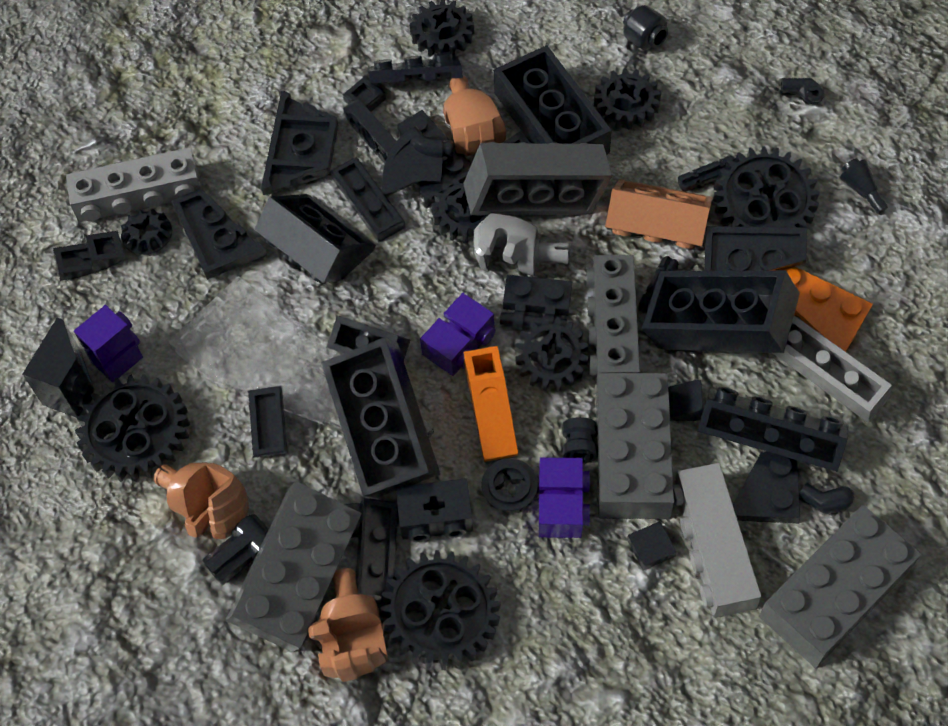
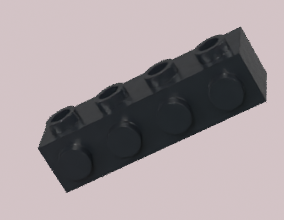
(774, 429)

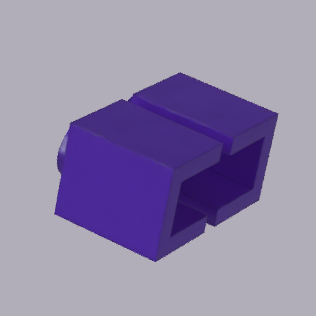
(466, 331)
(109, 342)
(561, 497)

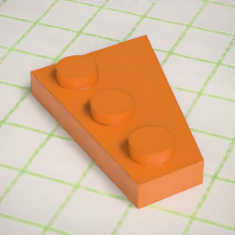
(828, 308)

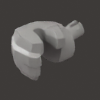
(520, 243)

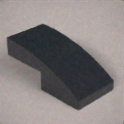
(96, 254)

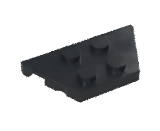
(299, 145)

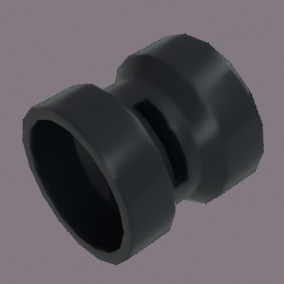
(580, 439)

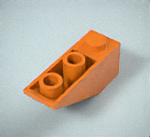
(490, 403)

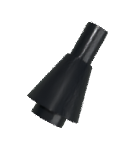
(860, 179)

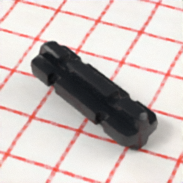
(703, 174)
(666, 264)

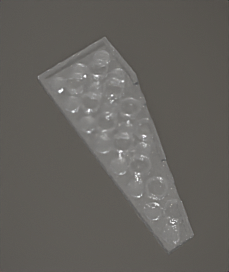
(253, 344)

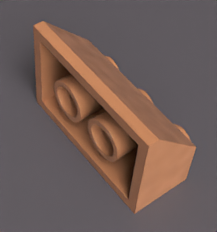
(658, 213)

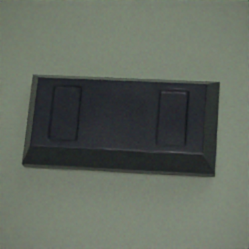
(267, 421)

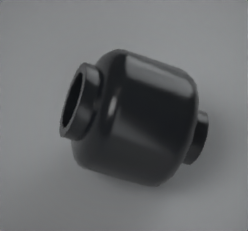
(645, 27)

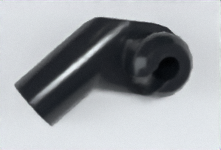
(804, 87)
(828, 501)

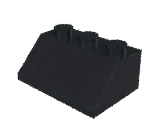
(313, 237)

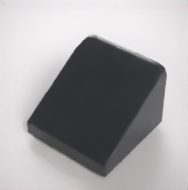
(686, 401)

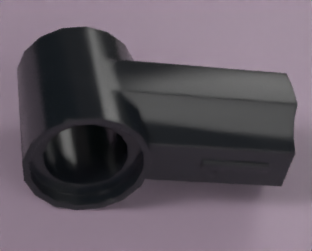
(237, 550)

